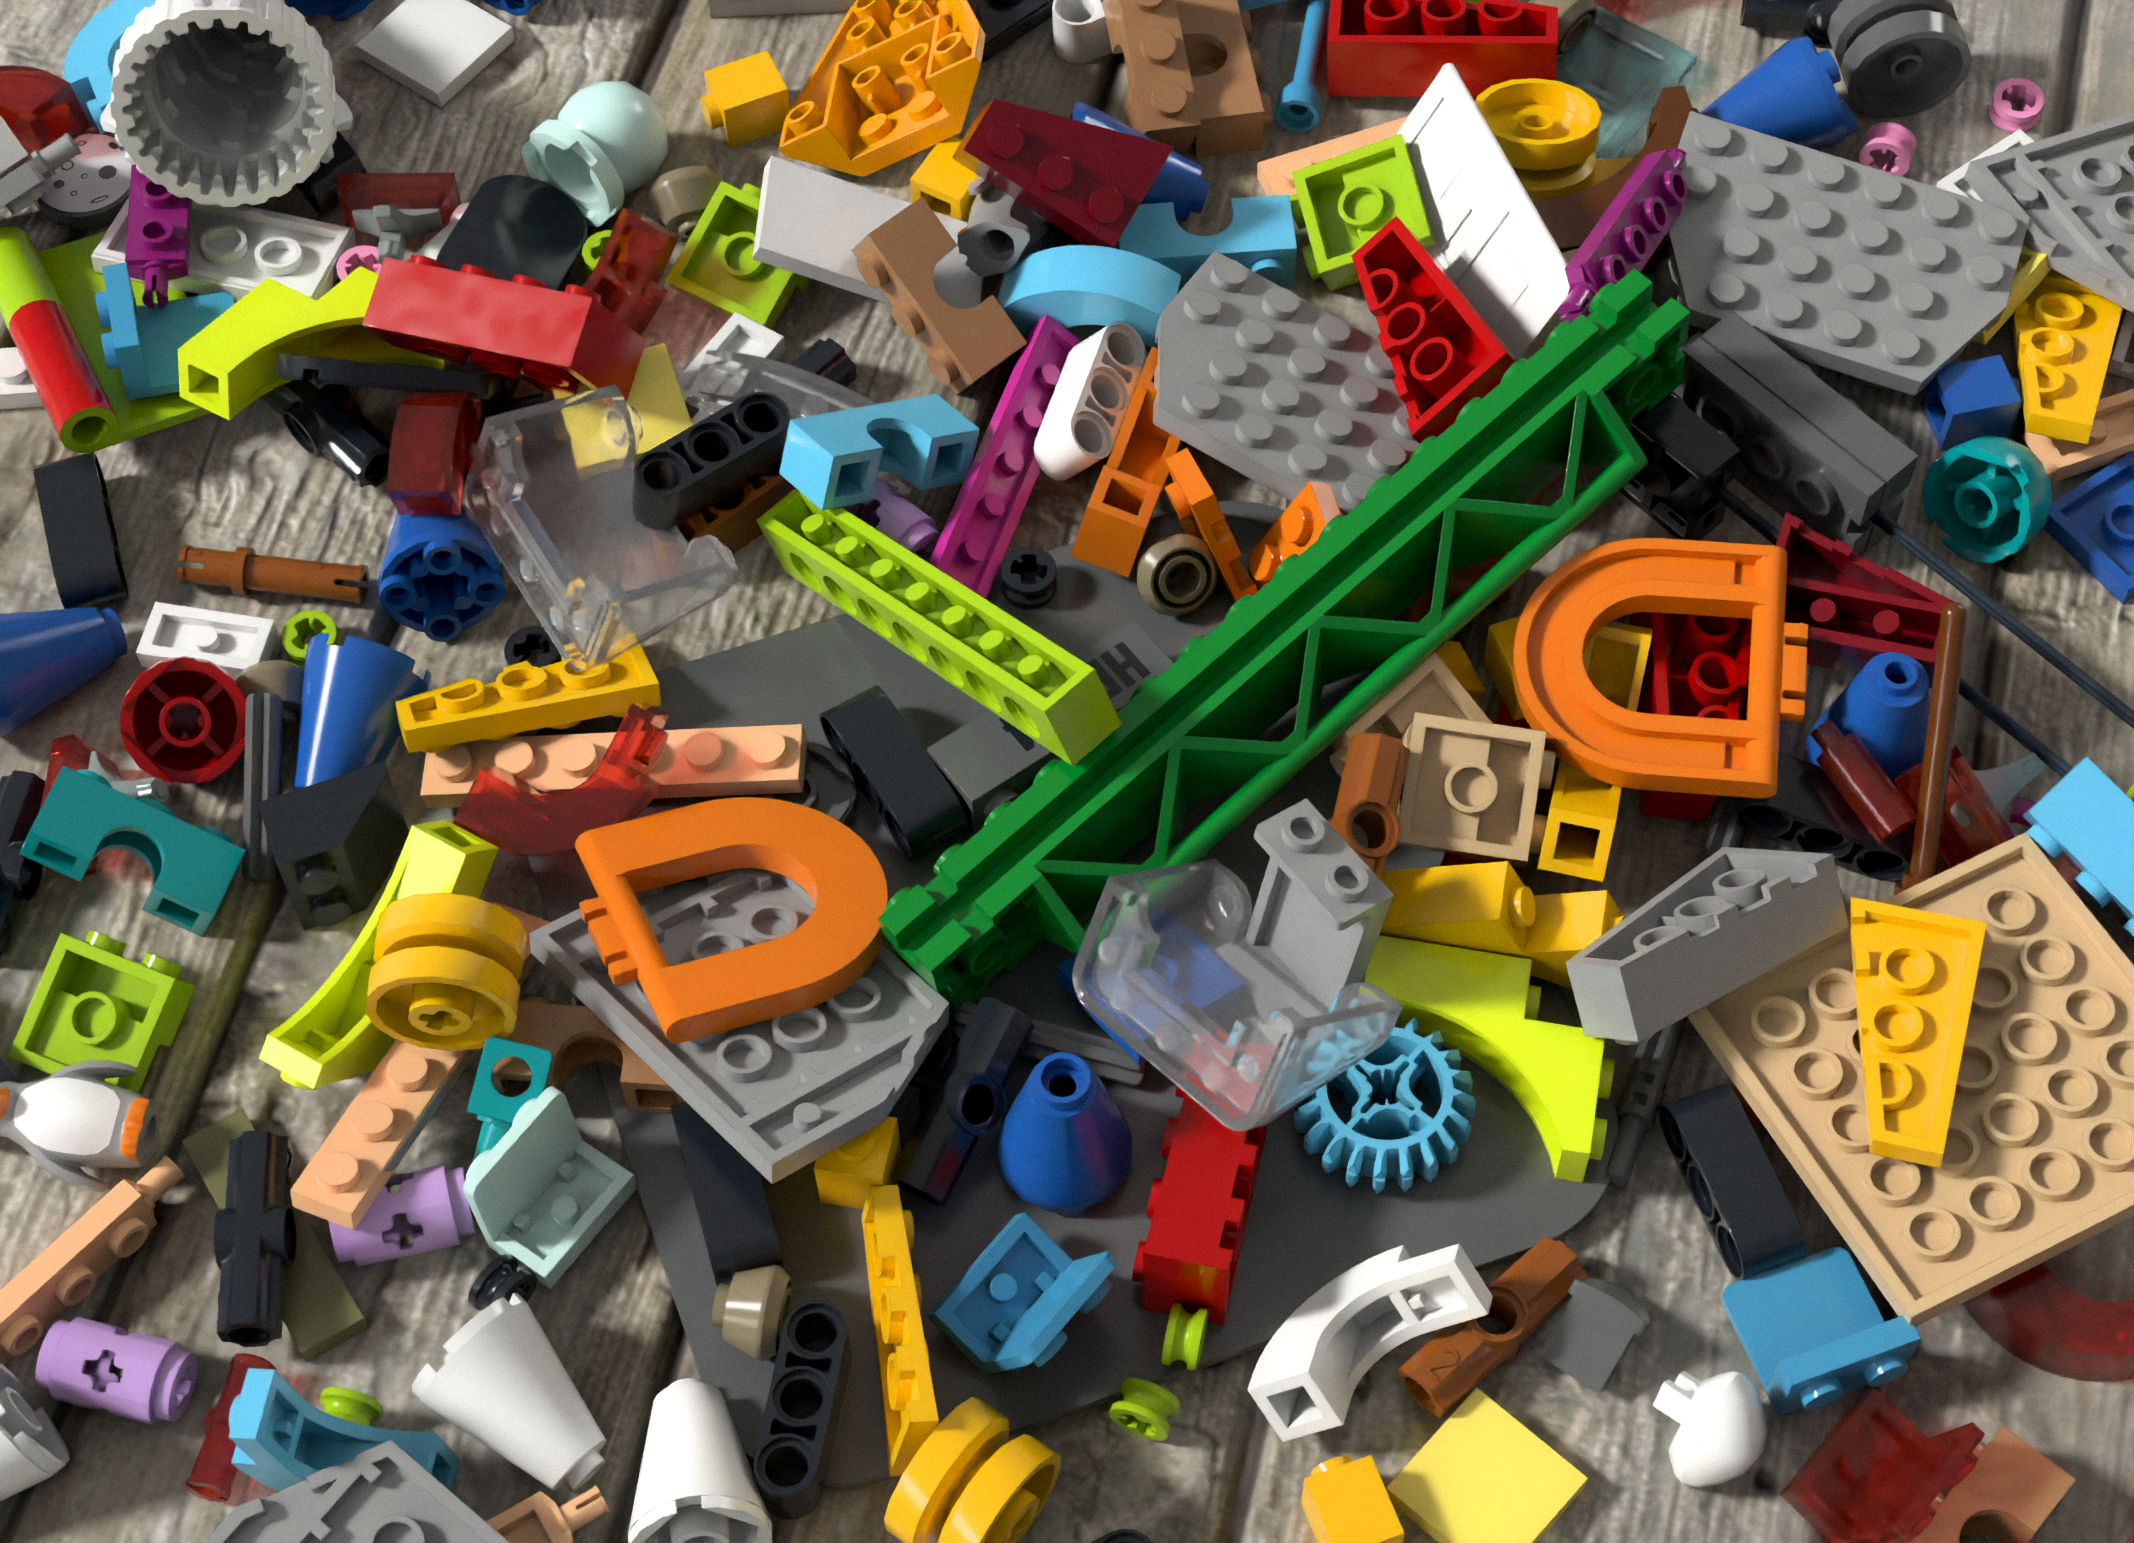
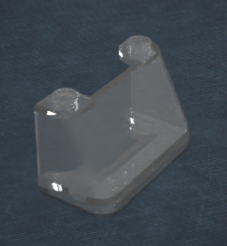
(558, 512)
(1208, 1008)

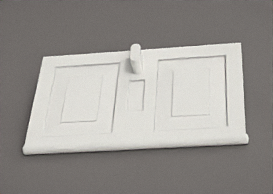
(1484, 217)

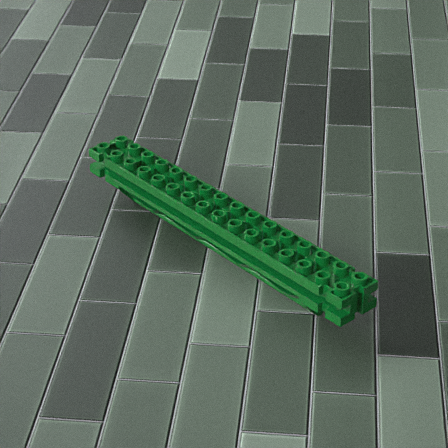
(1303, 630)

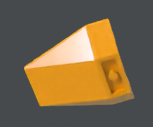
(887, 85)

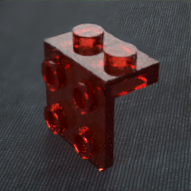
(1879, 1474)

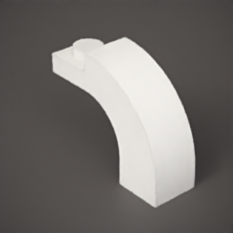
(1351, 1323)

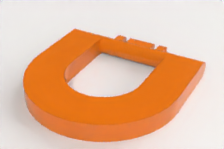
(1661, 749)
(751, 981)

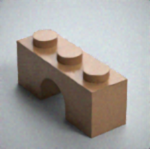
(1158, 72)
(1229, 96)
(901, 263)
(577, 1039)
(2002, 1497)

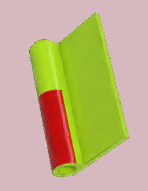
(58, 332)

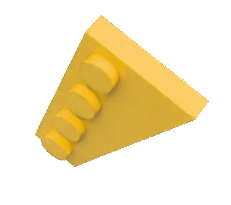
(2063, 356)
(525, 701)
(1913, 1014)
(898, 1330)

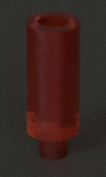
(1862, 782)

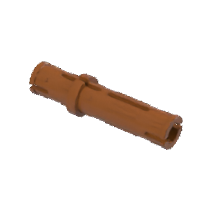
(272, 574)

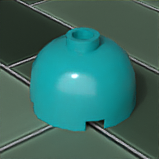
(1988, 497)

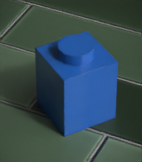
(1972, 401)

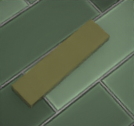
(316, 1300)

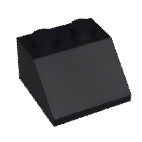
(336, 842)

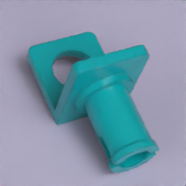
(489, 1104)

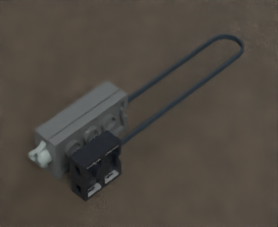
(1803, 452)

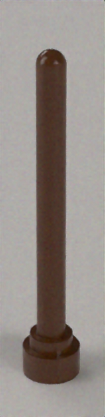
(1937, 746)

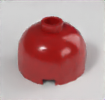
(184, 720)

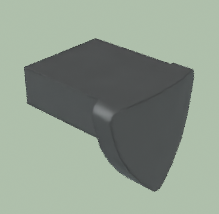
(1595, 1331)

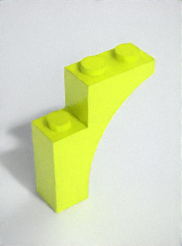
(236, 353)
(1491, 1017)
(331, 1032)

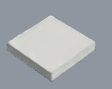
(435, 45)

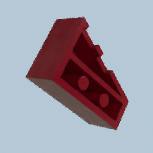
(1063, 168)
(1855, 604)

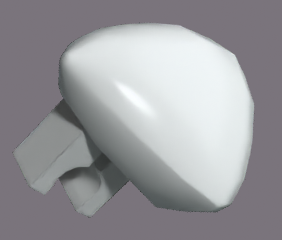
(1719, 1427)

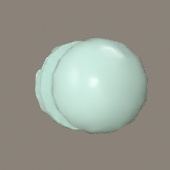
(599, 147)

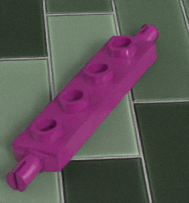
(1627, 230)
(156, 237)

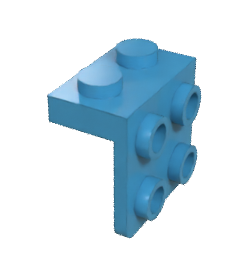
(148, 339)
(1020, 1298)
(1816, 1331)

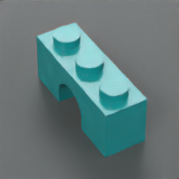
(185, 861)

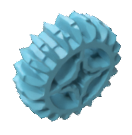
(1417, 1138)

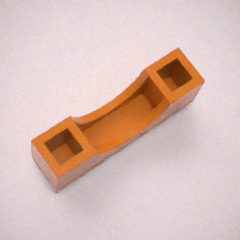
(1127, 484)

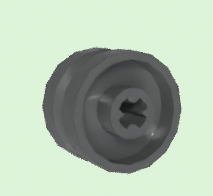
(1898, 54)

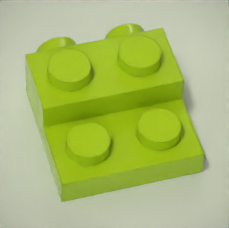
(1352, 200)
(719, 264)
(101, 1008)

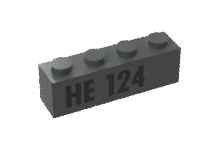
(997, 763)

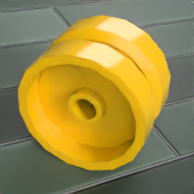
(1545, 133)
(446, 971)
(972, 1482)

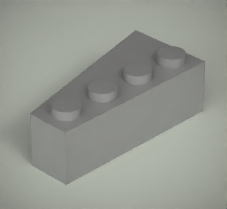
(1704, 939)

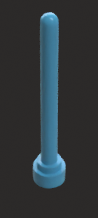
(1299, 102)

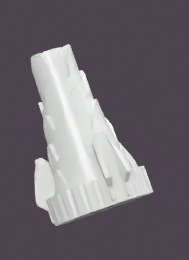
(224, 99)

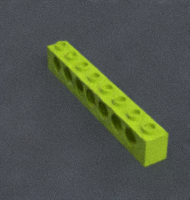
(943, 626)

